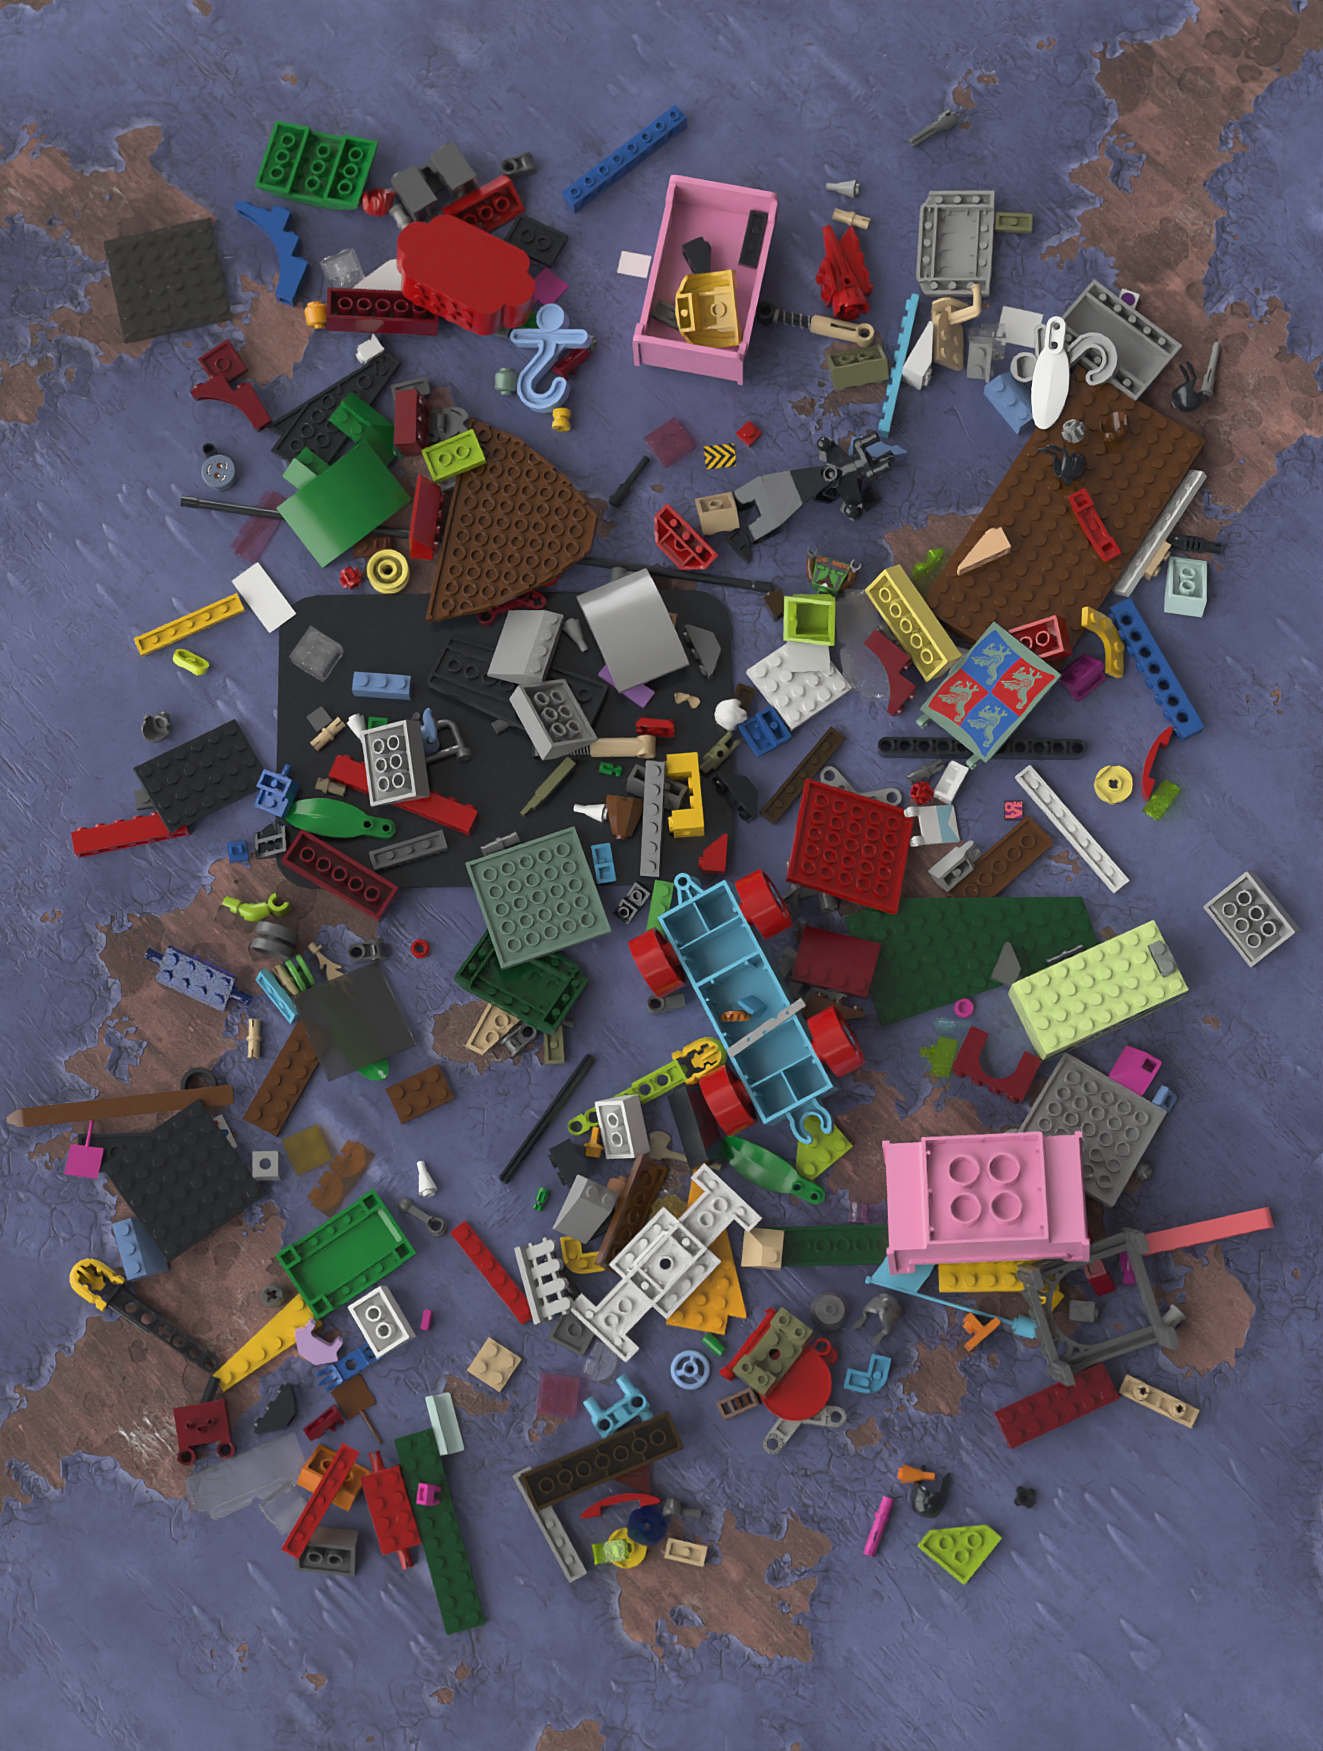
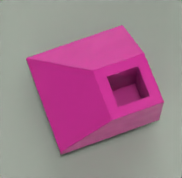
(1135, 1069)

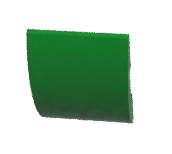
(316, 167)
(343, 503)

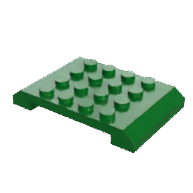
(346, 1255)

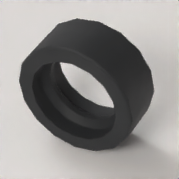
(197, 1071)

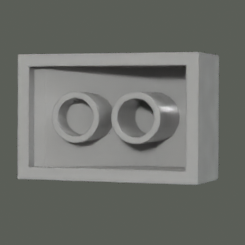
(585, 1209)

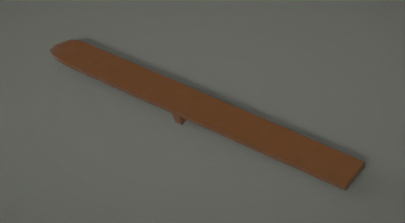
(120, 1106)

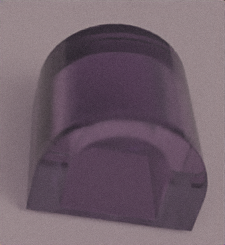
(858, 1213)

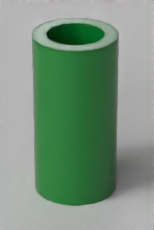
(712, 1343)

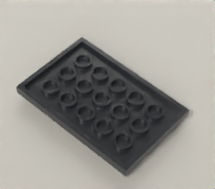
(200, 776)

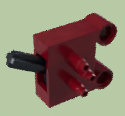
(204, 1424)

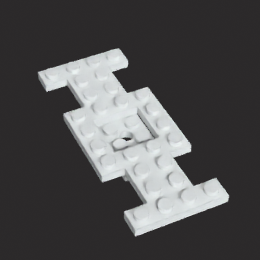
(684, 1244)

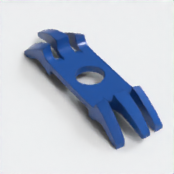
(341, 1372)

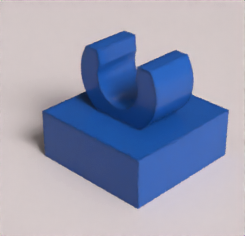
(238, 851)

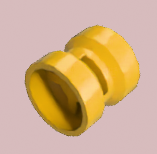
(561, 419)

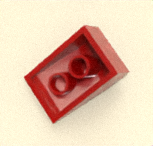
(1045, 638)

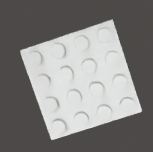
(796, 694)

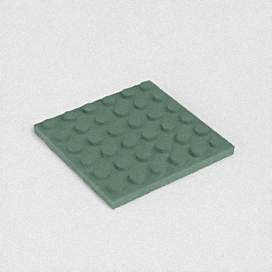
(538, 898)

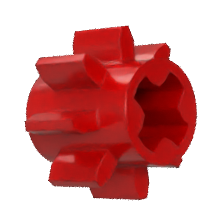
(350, 577)
(922, 793)

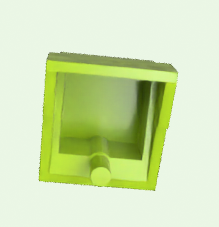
(809, 619)

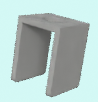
(270, 1174)

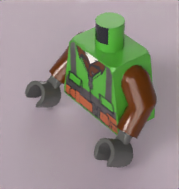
(828, 574)

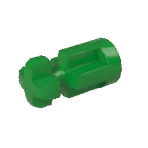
(608, 768)
(541, 1197)

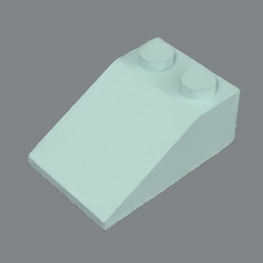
(1186, 587)

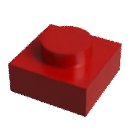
(749, 433)

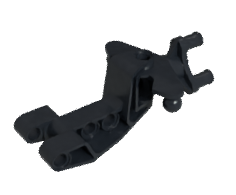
(785, 492)

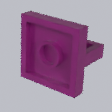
(1082, 676)

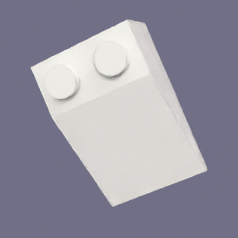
(918, 365)

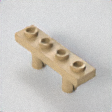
(1158, 1401)

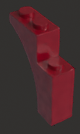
(242, 398)
(894, 662)

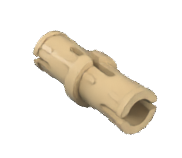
(851, 219)
(327, 734)
(286, 981)
(254, 1039)

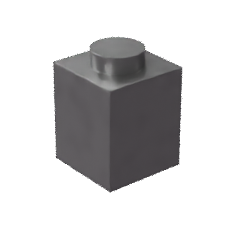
(1082, 1311)

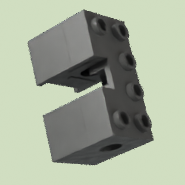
(418, 186)

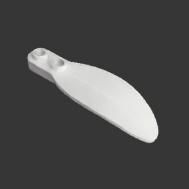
(1051, 377)

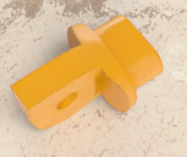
(593, 1148)

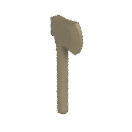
(659, 1151)

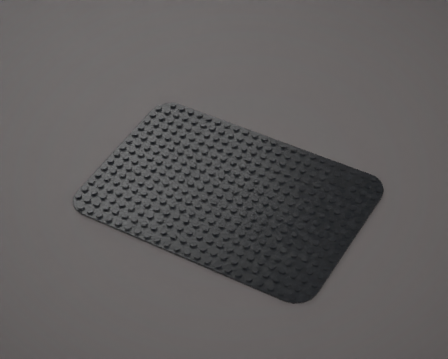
(501, 777)

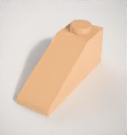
(990, 547)

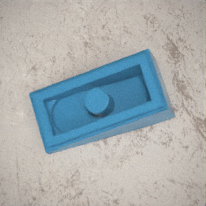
(753, 1005)

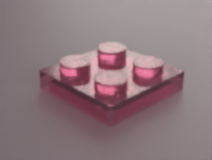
(669, 443)
(558, 1395)

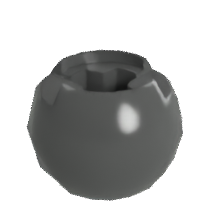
(265, 1298)

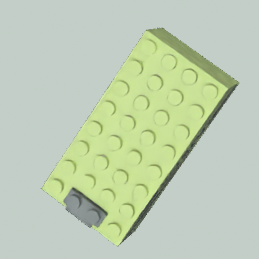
(1097, 991)

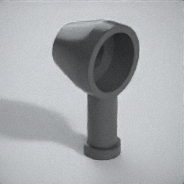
(674, 1510)

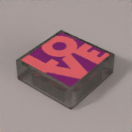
(1013, 810)

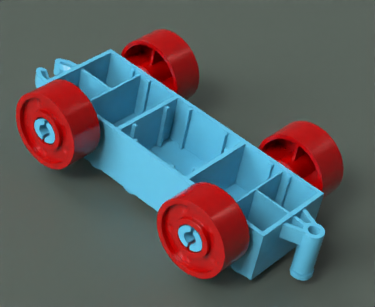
(726, 961)

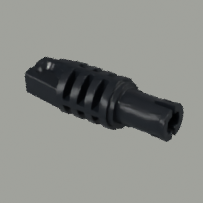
(1194, 544)

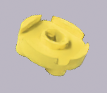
(1113, 795)

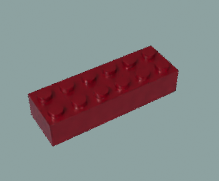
(377, 312)
(341, 876)
(1055, 1406)

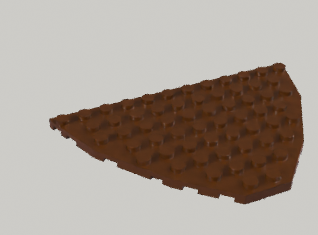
(507, 528)

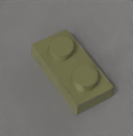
(1013, 222)
(554, 1048)

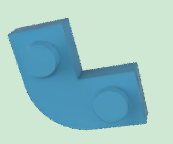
(870, 1381)

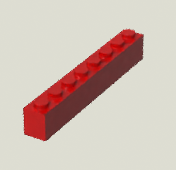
(435, 808)

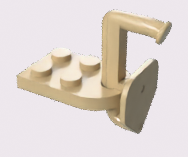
(947, 329)

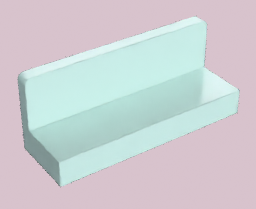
(444, 1424)

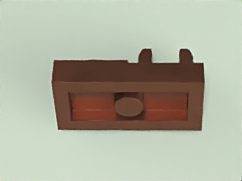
(369, 546)

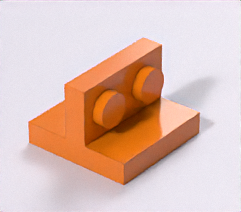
(973, 1326)

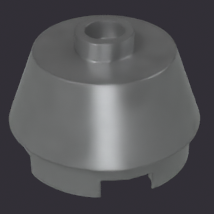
(829, 1310)

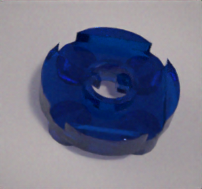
(639, 1533)

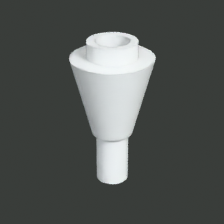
(357, 724)
(597, 811)
(426, 1185)

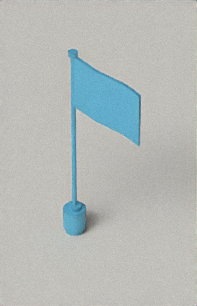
(912, 1282)

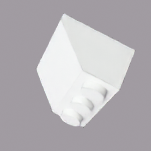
(622, 1127)
(381, 1321)

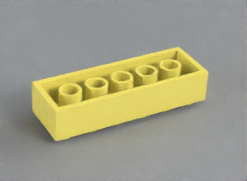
(913, 623)

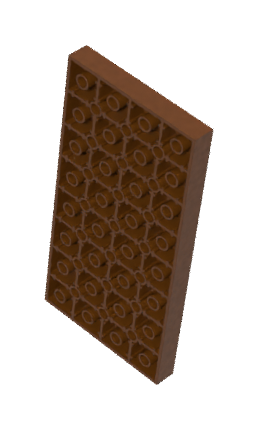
(1050, 557)

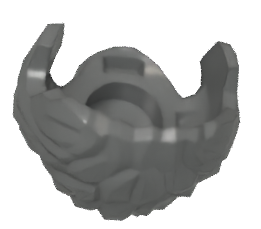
(156, 728)

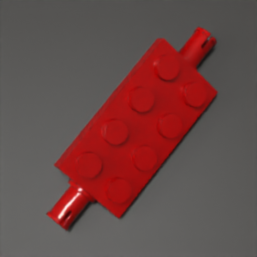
(390, 1510)

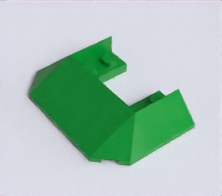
(357, 422)

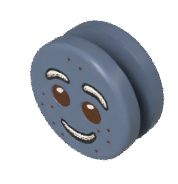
(219, 473)

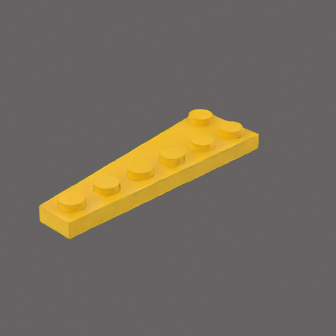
(267, 1344)

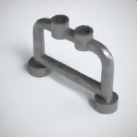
(460, 750)

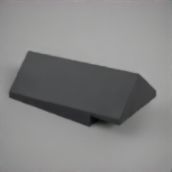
(696, 1127)

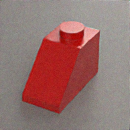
(714, 857)

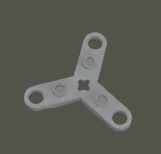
(840, 782)
(784, 1429)

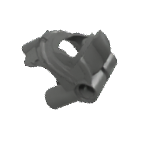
(796, 892)

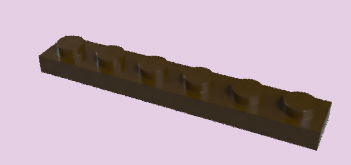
(806, 769)

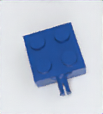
(765, 732)
(276, 792)

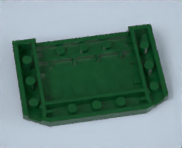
(533, 992)

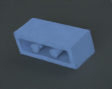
(382, 685)

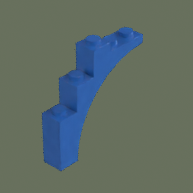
(276, 225)

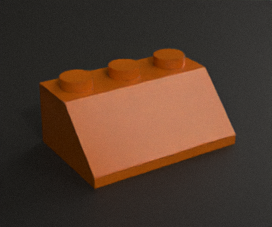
(315, 1469)

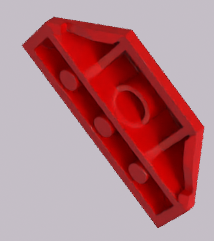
(681, 541)

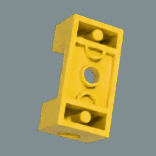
(689, 821)

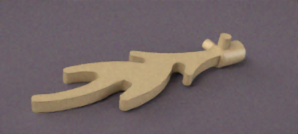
(331, 972)

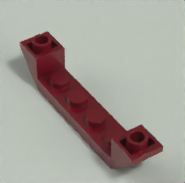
(1097, 1273)

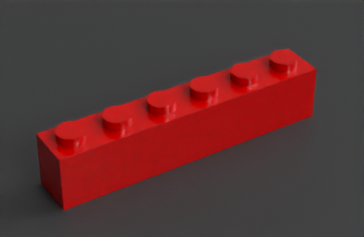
(122, 835)

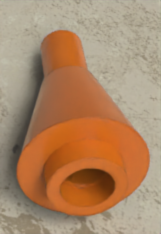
(910, 1474)

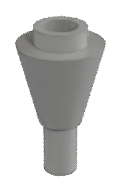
(848, 188)
(573, 629)

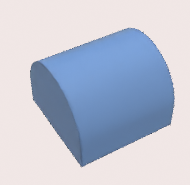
(1165, 1098)

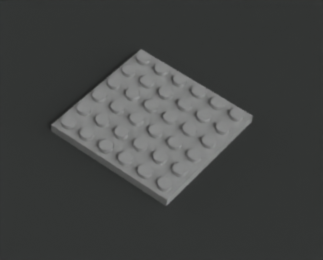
(1112, 1122)

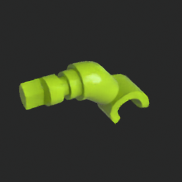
(259, 911)

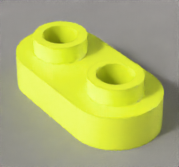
(190, 662)

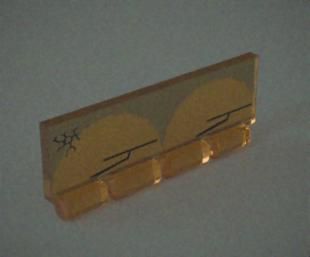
(346, 1174)

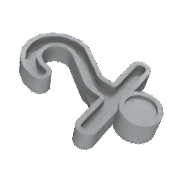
(1024, 363)

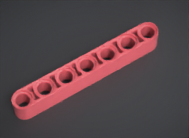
(1209, 1231)

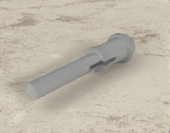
(1209, 380)

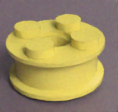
(388, 560)

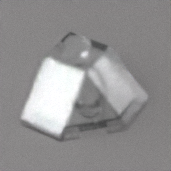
(992, 333)

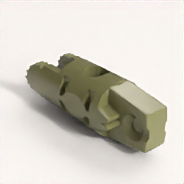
(711, 758)

